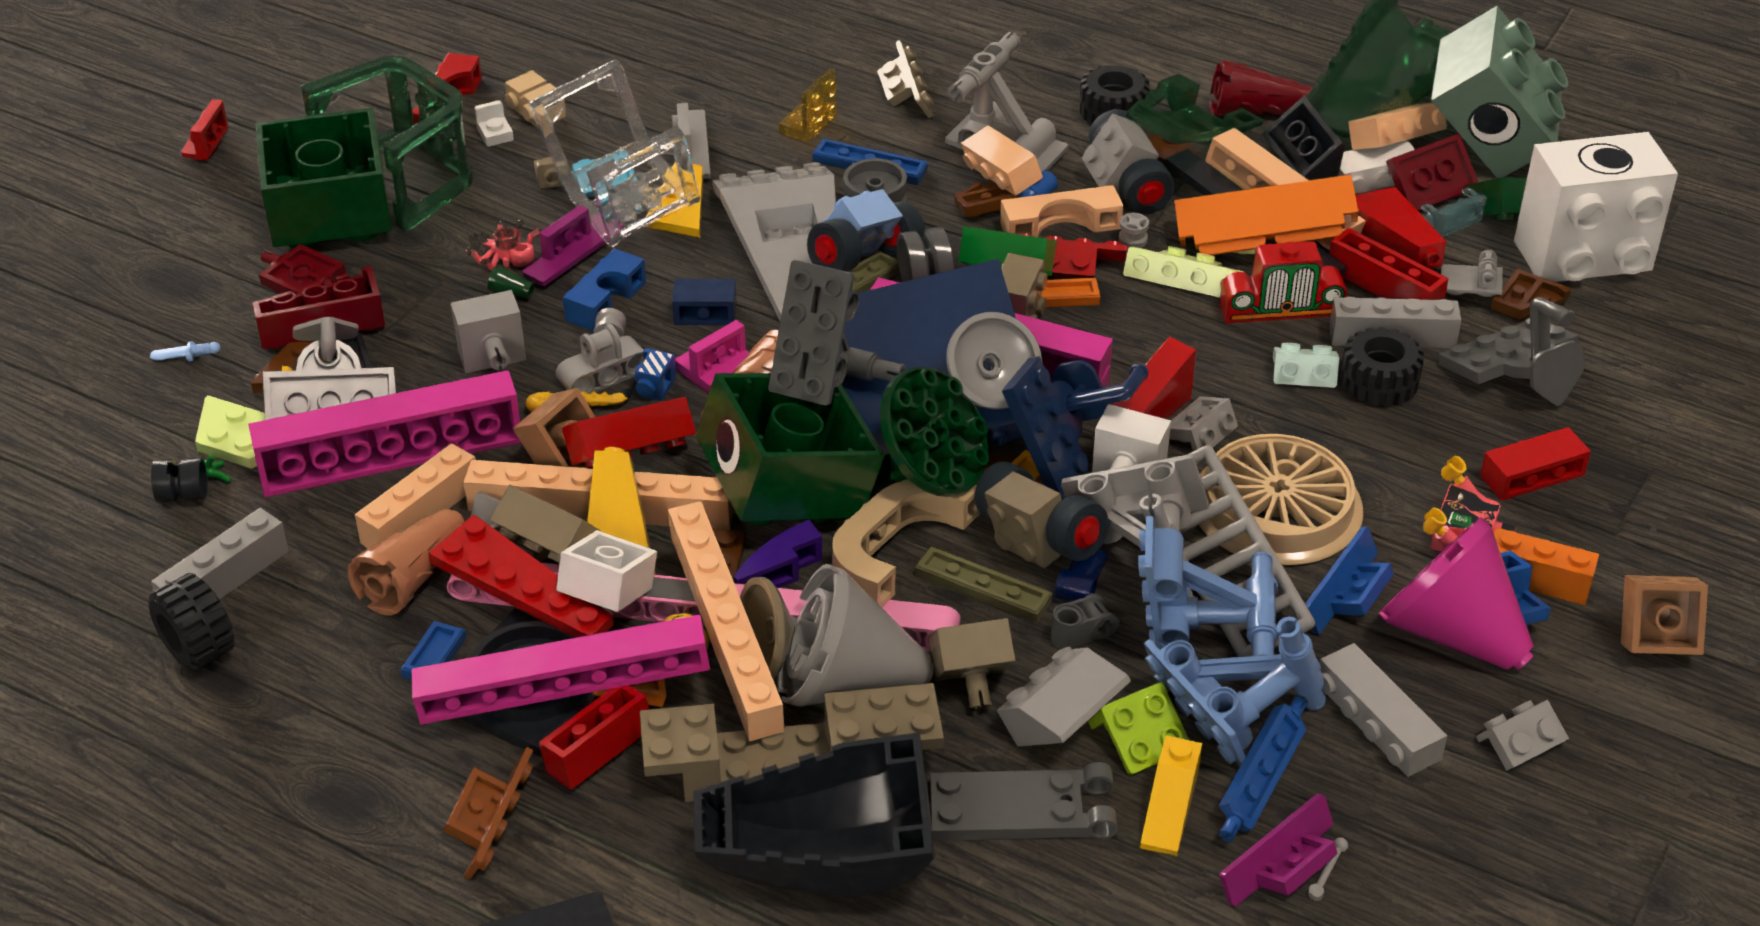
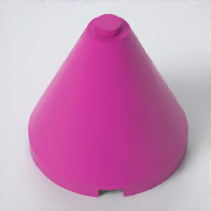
(1466, 602)

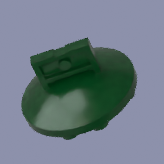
(933, 432)

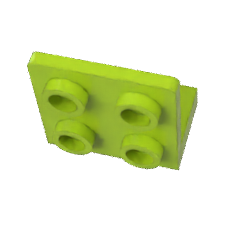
(1140, 726)

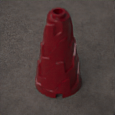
(1252, 90)

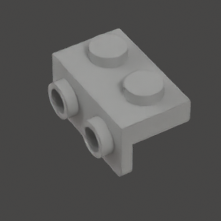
(1524, 735)

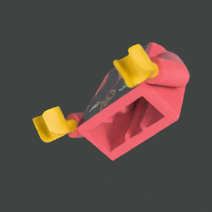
(1460, 508)

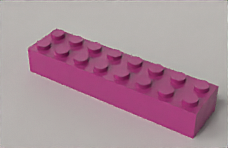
(384, 433)

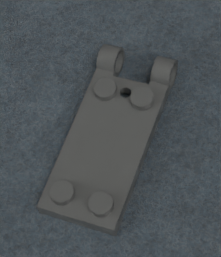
(1021, 804)

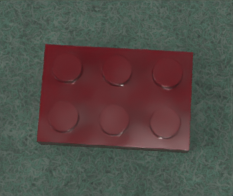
(1433, 172)

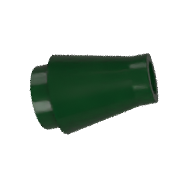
(504, 280)

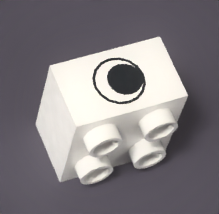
(1594, 207)

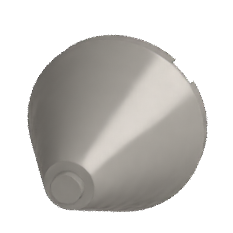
(846, 644)

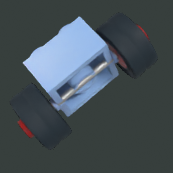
(861, 228)

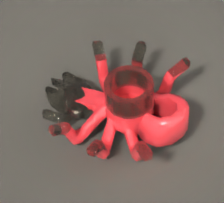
(505, 245)

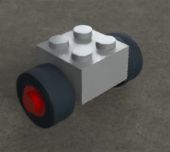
(1126, 158)

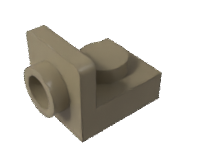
(546, 173)

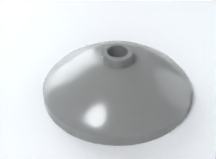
(993, 339)

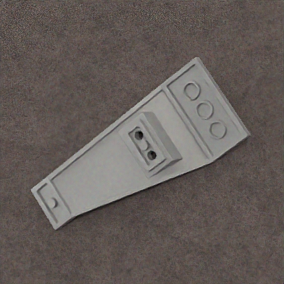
(775, 218)

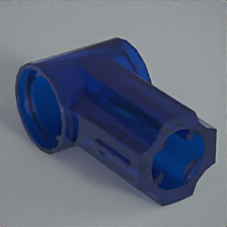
(1080, 577)

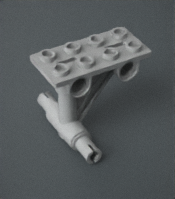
(987, 84)
(1157, 488)

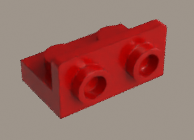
(207, 132)

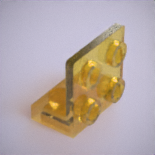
(814, 111)

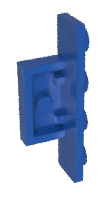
(1350, 583)

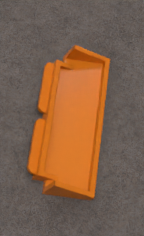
(1278, 212)

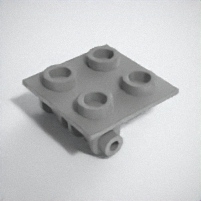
(1480, 279)

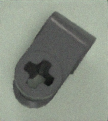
(1080, 621)

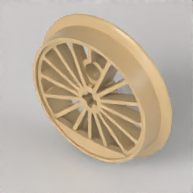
(1289, 491)

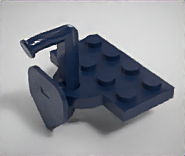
(1054, 409)

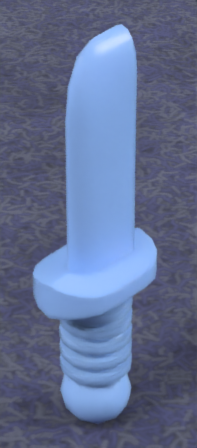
(189, 351)

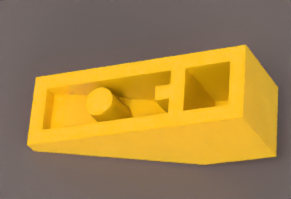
(1171, 795)

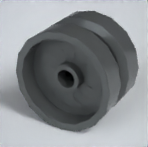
(876, 175)
(924, 255)

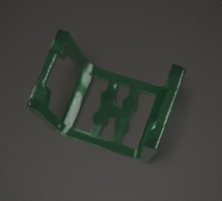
(438, 107)

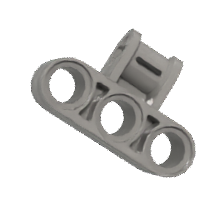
(602, 361)

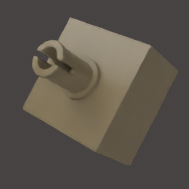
(971, 654)

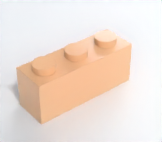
(1001, 160)

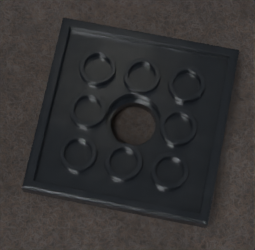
(531, 722)

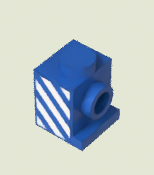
(655, 374)

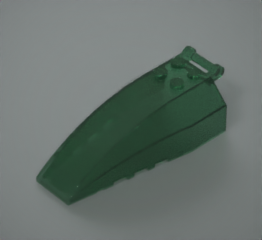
(1378, 66)

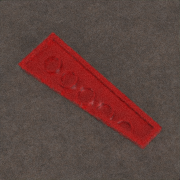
(509, 573)

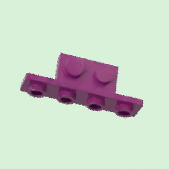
(564, 246)
(1284, 855)

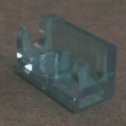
(1456, 215)

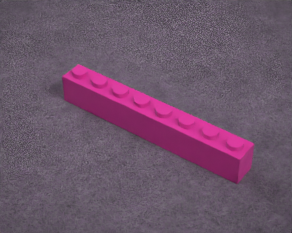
(559, 669)

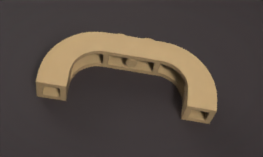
(883, 518)

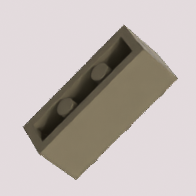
(538, 523)

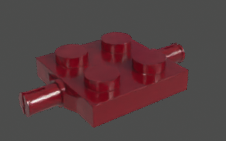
(298, 269)

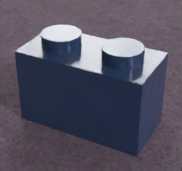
(704, 301)

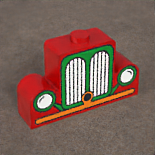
(1284, 285)

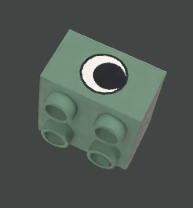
(1499, 90)

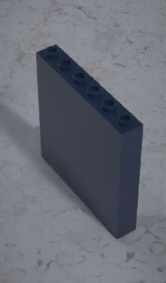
(914, 326)

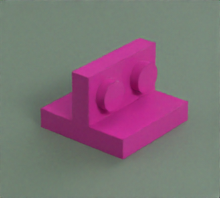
(714, 354)

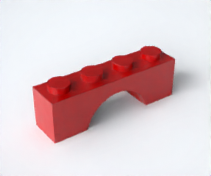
(460, 72)

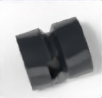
(180, 479)

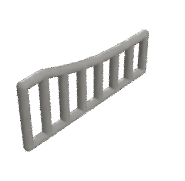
(1248, 524)

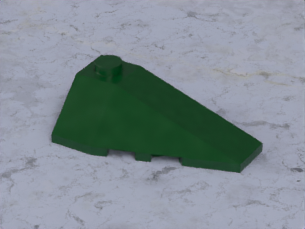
(1502, 196)

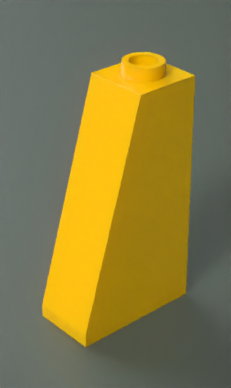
(615, 497)

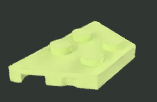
(226, 432)

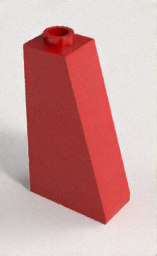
(1399, 226)
(1167, 383)

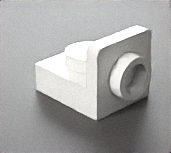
(492, 123)

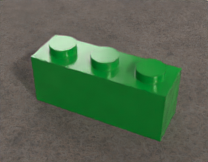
(985, 245)

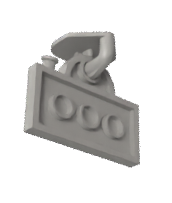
(318, 378)

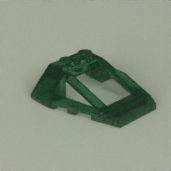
(1186, 120)

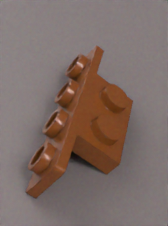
(480, 810)

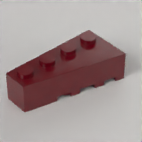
(348, 299)

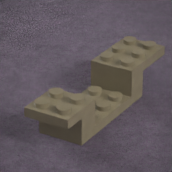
(689, 744)

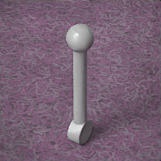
(1316, 890)

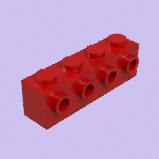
(1385, 270)
(630, 430)

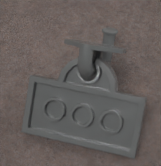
(1525, 351)

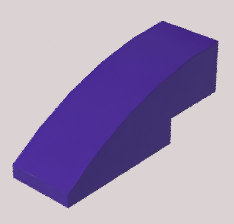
(783, 556)

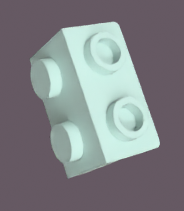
(1305, 366)

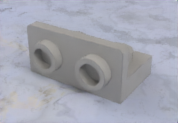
(1204, 422)

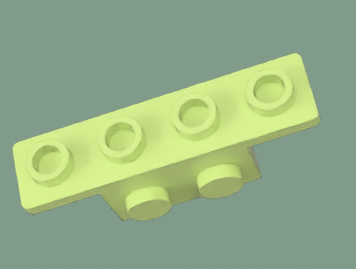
(1177, 270)

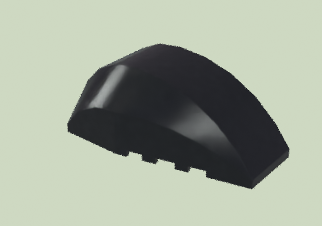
(824, 824)

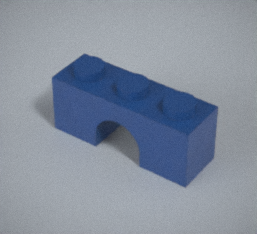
(614, 275)

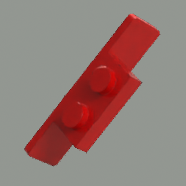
(1079, 257)

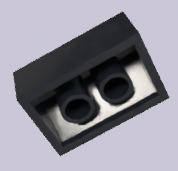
(1306, 142)

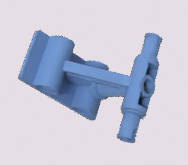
(1175, 612)
(1220, 709)

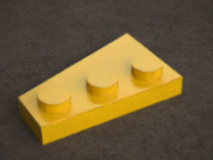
(686, 219)

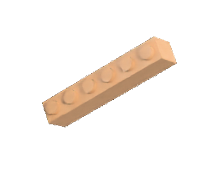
(1255, 167)

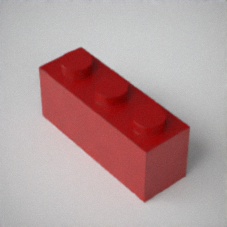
(1535, 463)
(594, 736)

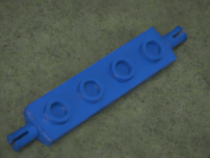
(1262, 768)

